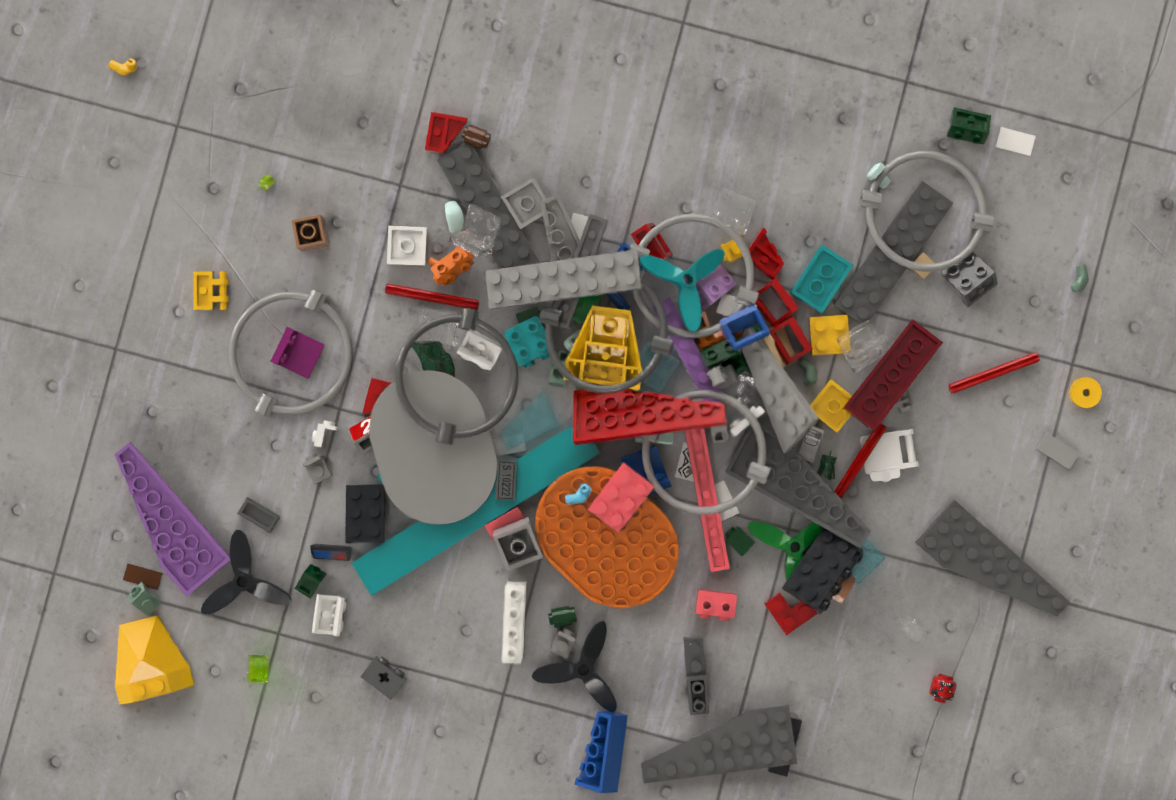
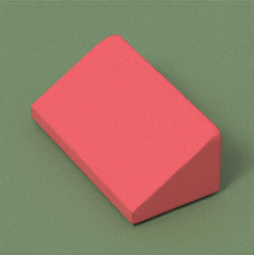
(508, 518)

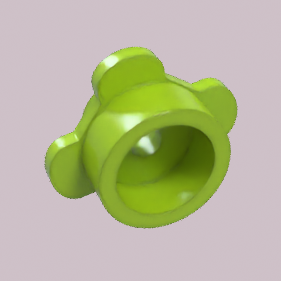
(266, 182)

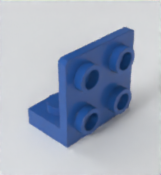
(636, 463)

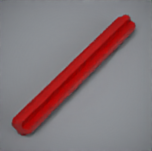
(430, 296)
(994, 372)
(859, 461)

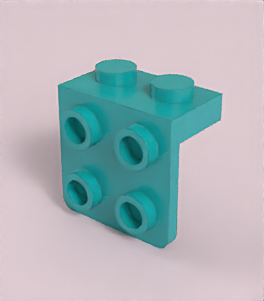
(527, 342)

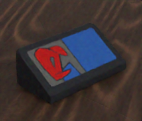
(330, 552)

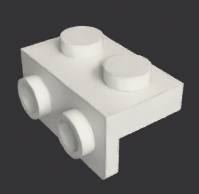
(480, 350)
(328, 615)

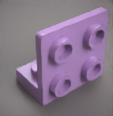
(713, 286)

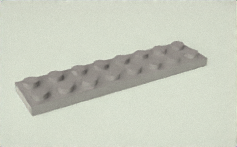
(563, 279)

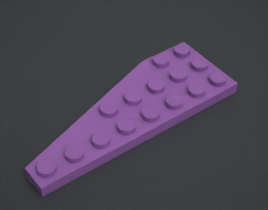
(180, 540)

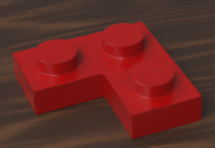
(787, 617)

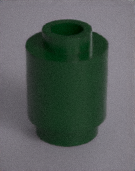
(562, 616)

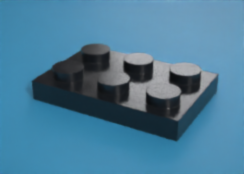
(365, 513)

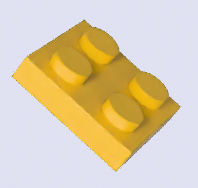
(825, 331)
(829, 405)

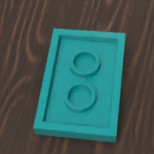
(821, 279)

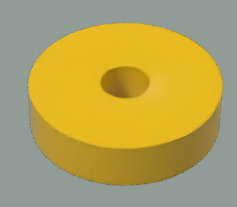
(1076, 392)

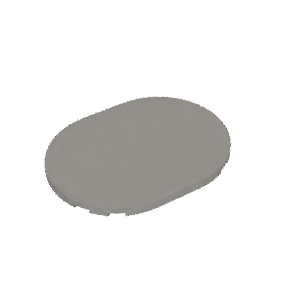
(424, 476)

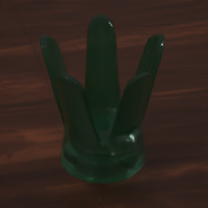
(828, 463)

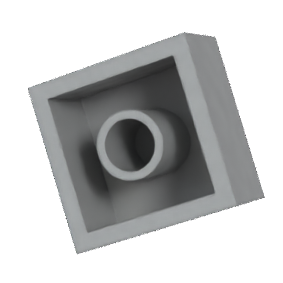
(517, 543)

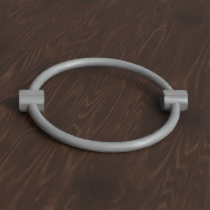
(980, 221)
(745, 295)
(265, 403)
(757, 471)

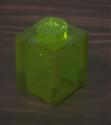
(257, 668)

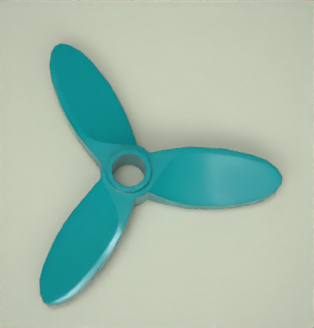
(688, 295)

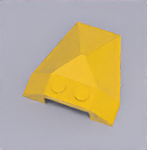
(606, 348)
(148, 662)

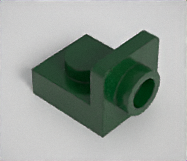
(739, 364)
(310, 581)

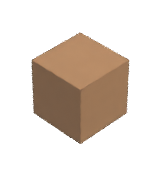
(310, 233)

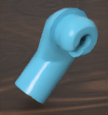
(580, 496)

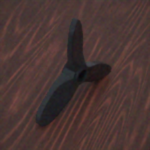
(241, 563)
(567, 671)

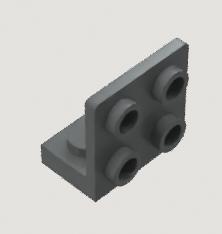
(971, 278)

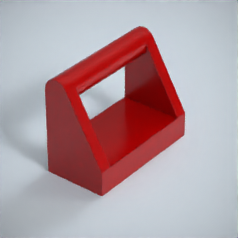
(657, 246)
(783, 297)
(799, 335)

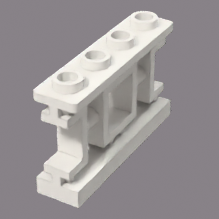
(514, 622)

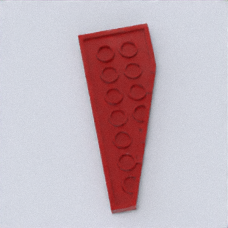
(638, 414)

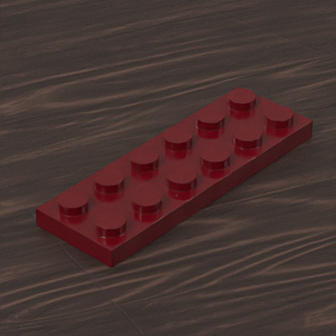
(892, 375)

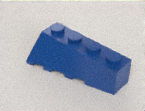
(604, 753)

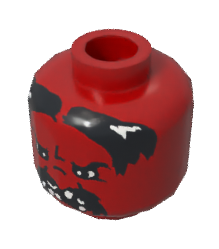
(942, 688)

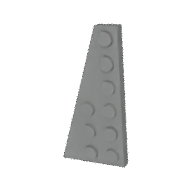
(784, 403)

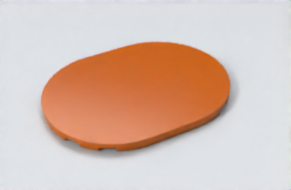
(594, 557)

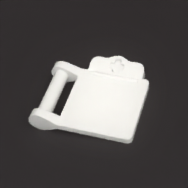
(886, 457)

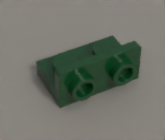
(969, 126)
(718, 353)

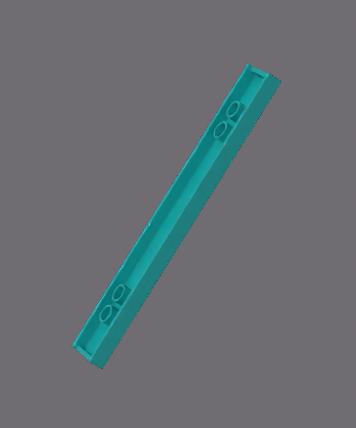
(426, 540)

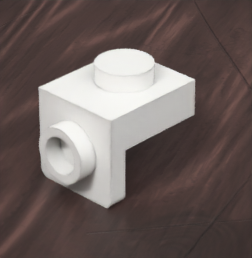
(319, 436)

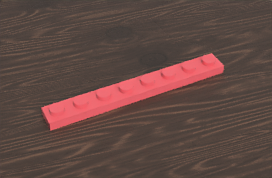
(706, 498)

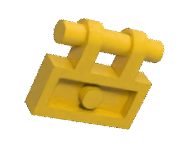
(204, 290)

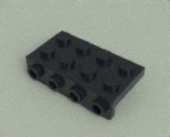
(823, 570)

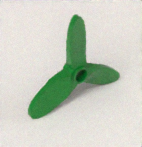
(778, 539)

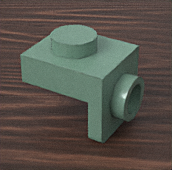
(143, 599)

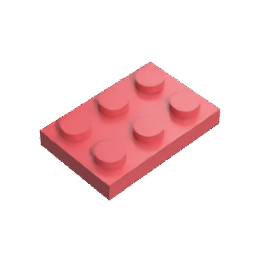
(621, 497)

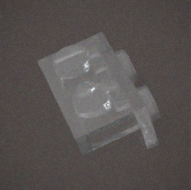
(747, 391)

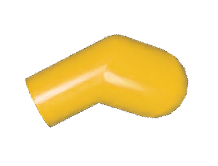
(123, 69)

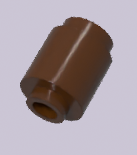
(476, 136)

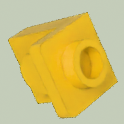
(731, 251)

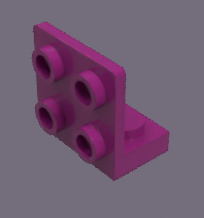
(297, 352)

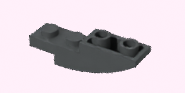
(696, 675)

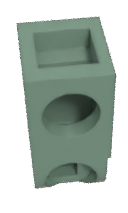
(556, 377)

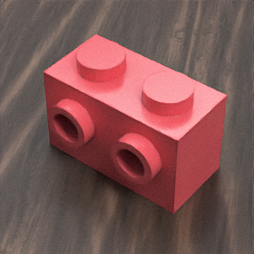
(715, 604)

